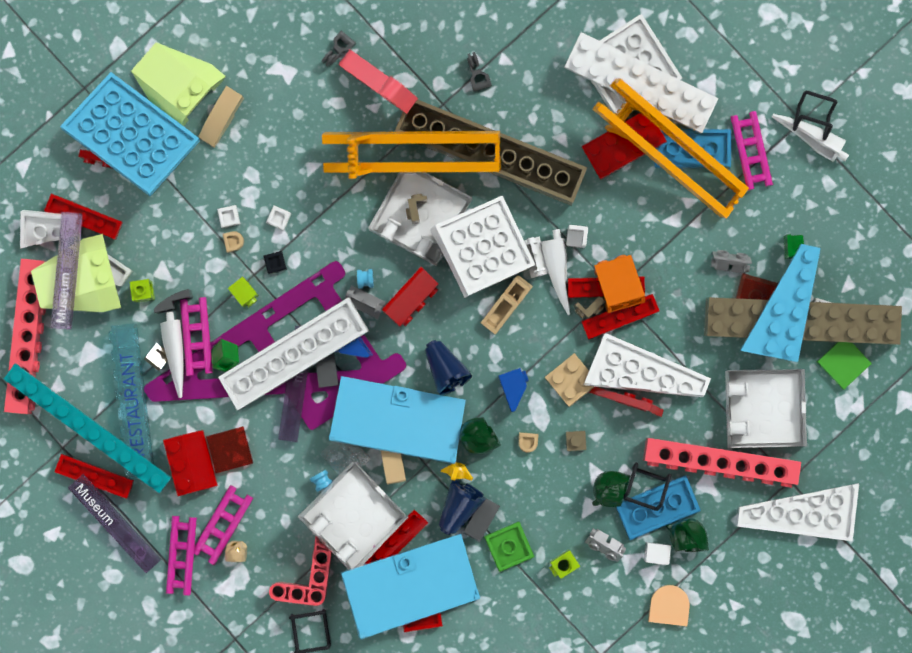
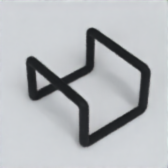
(828, 126)
(635, 469)
(293, 617)

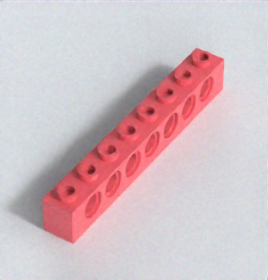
(20, 328)
(790, 468)

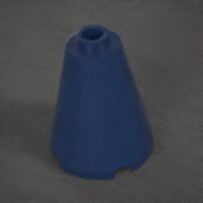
(445, 368)
(459, 506)

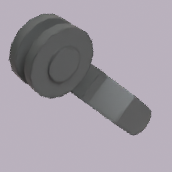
(329, 58)
(480, 85)

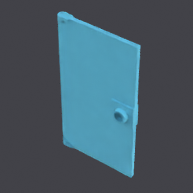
(397, 420)
(410, 586)

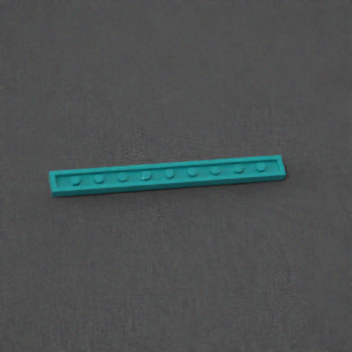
(87, 428)

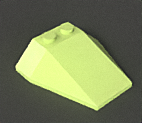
(175, 80)
(94, 280)

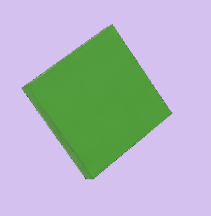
(844, 363)
(509, 546)

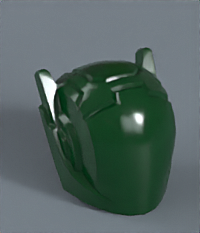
(478, 436)
(610, 488)
(688, 536)

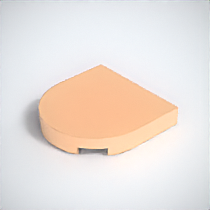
(669, 606)

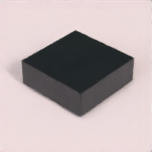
(275, 262)

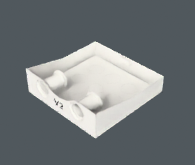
(641, 43)
(441, 204)
(483, 246)
(766, 408)
(353, 517)

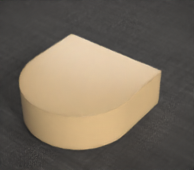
(233, 241)
(528, 441)

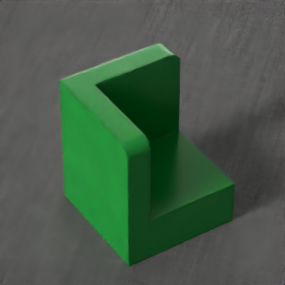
(791, 244)
(224, 355)

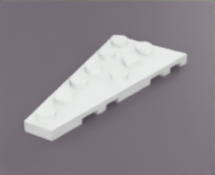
(632, 368)
(816, 514)

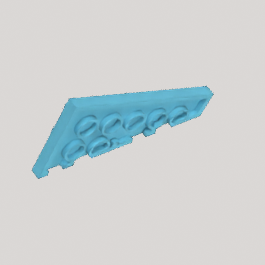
(784, 317)

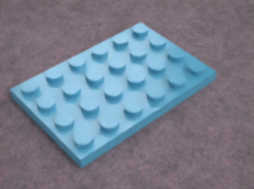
(130, 134)

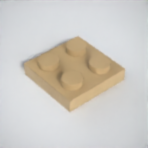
(569, 380)

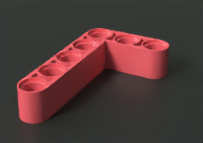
(378, 81)
(313, 584)

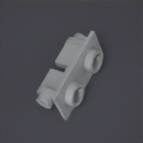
(723, 259)
(365, 302)
(597, 541)

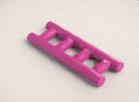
(760, 158)
(187, 328)
(234, 521)
(189, 547)

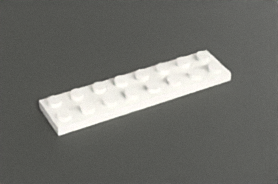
(666, 93)
(293, 354)

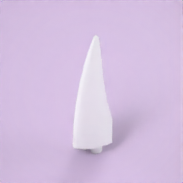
(813, 136)
(556, 261)
(173, 348)

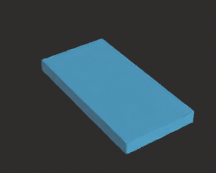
(714, 141)
(677, 505)

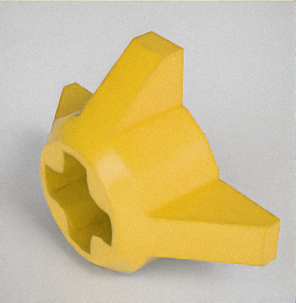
(457, 471)

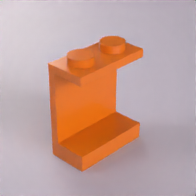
(619, 283)

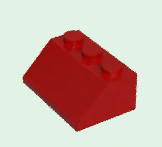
(411, 297)
(190, 462)

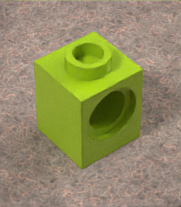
(142, 290)
(243, 292)
(572, 564)

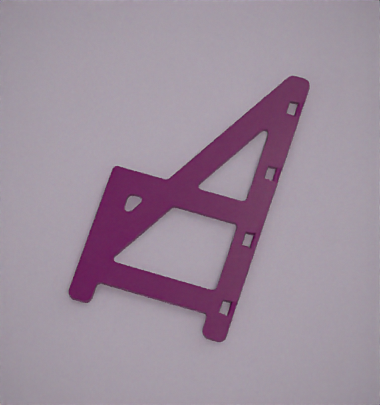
(256, 330)

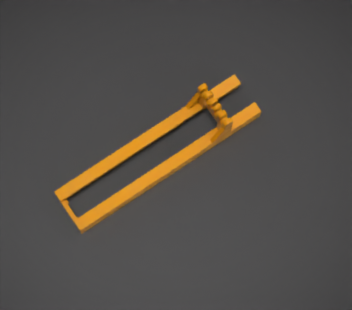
(636, 102)
(357, 168)

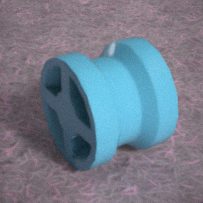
(365, 278)
(321, 480)

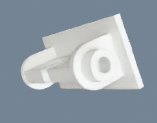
(536, 252)

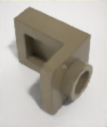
(412, 212)
(594, 308)

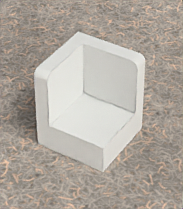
(576, 236)
(657, 553)

